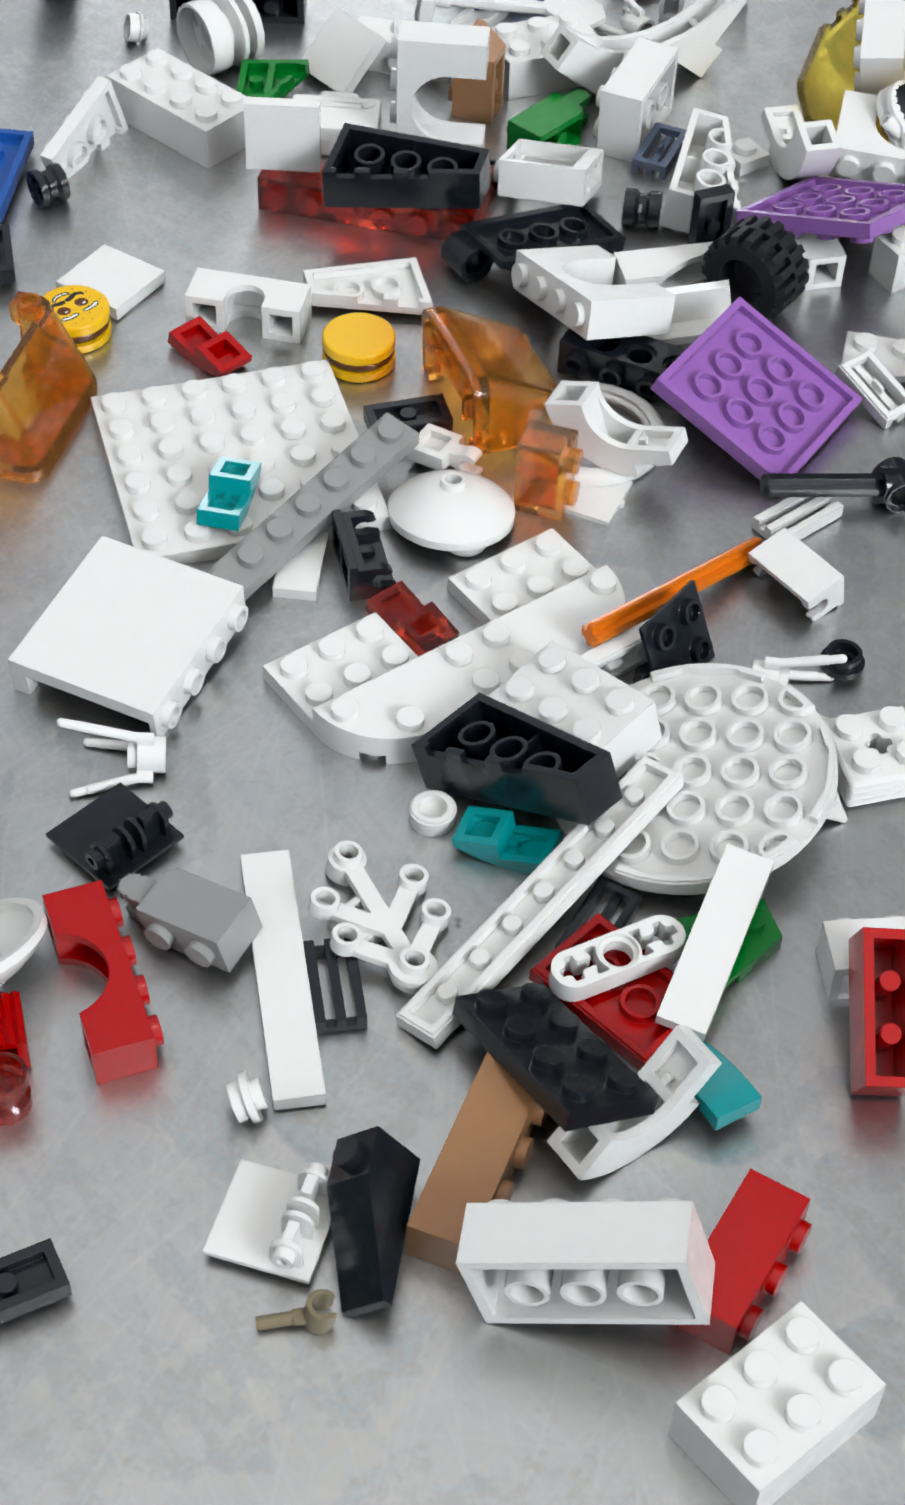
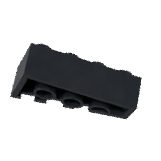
(403, 171)
(517, 763)

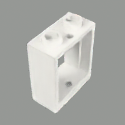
(549, 172)

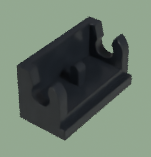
(360, 555)

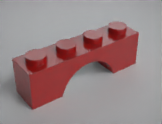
(116, 1026)

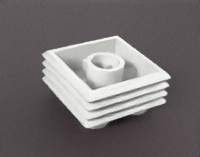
(870, 755)

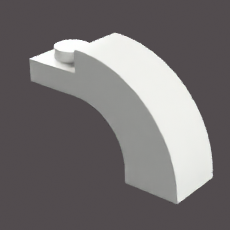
(608, 437)
(676, 1076)

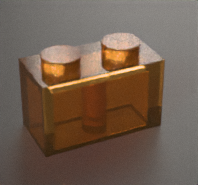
(546, 470)

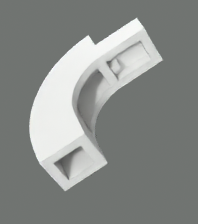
(797, 146)

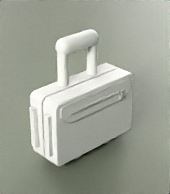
(340, 109)

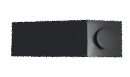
(369, 1211)

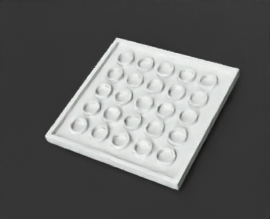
(171, 435)

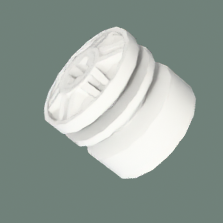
(219, 33)

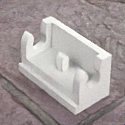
(800, 572)

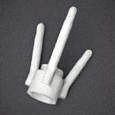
(631, 21)
(779, 668)
(143, 752)

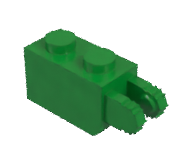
(551, 120)

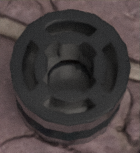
(650, 210)

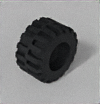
(760, 263)

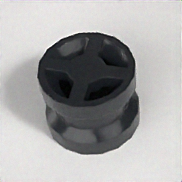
(48, 185)

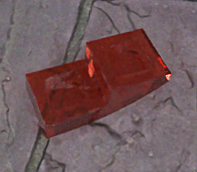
(416, 624)

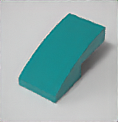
(229, 493)
(498, 840)
(726, 1094)

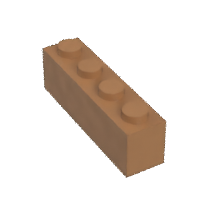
(474, 1163)

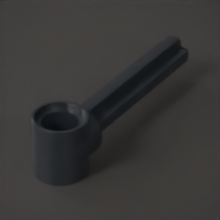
(883, 485)

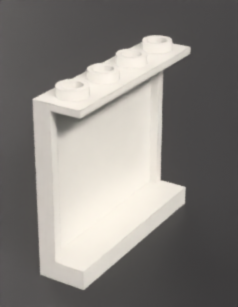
(131, 633)

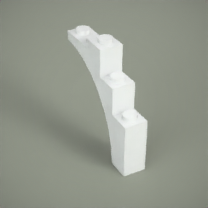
(694, 31)

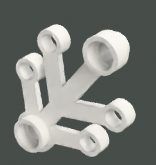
(406, 963)

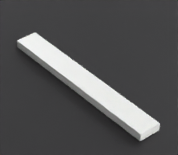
(539, 902)

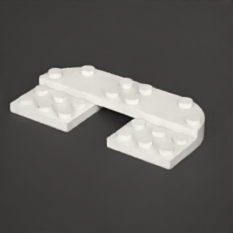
(378, 697)

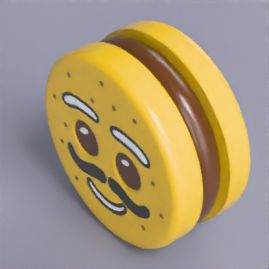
(84, 315)
(359, 347)

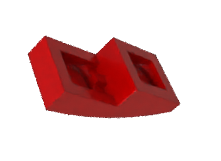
(207, 349)

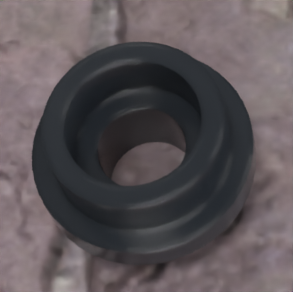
(855, 661)

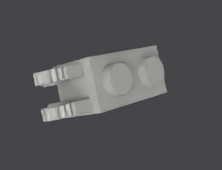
(192, 916)

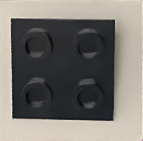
(676, 634)
(116, 835)

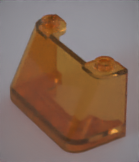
(492, 372)
(41, 391)

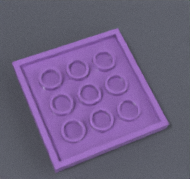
(834, 208)
(756, 392)

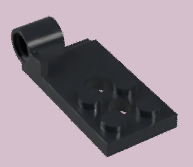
(498, 238)

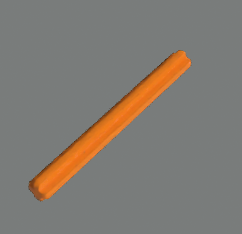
(649, 603)

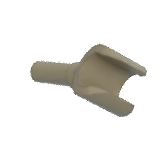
(307, 1316)

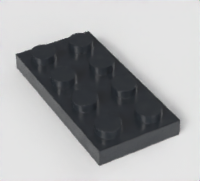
(554, 1056)

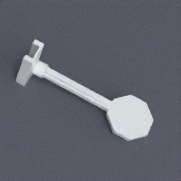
(590, 9)

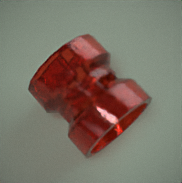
(15, 1091)

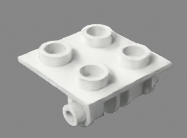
(273, 1220)

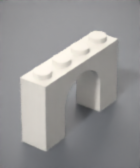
(433, 52)
(863, 149)
(580, 292)

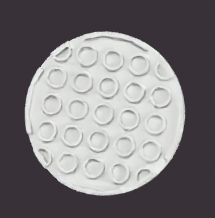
(752, 770)

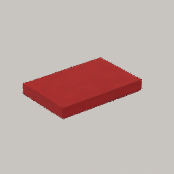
(623, 1014)

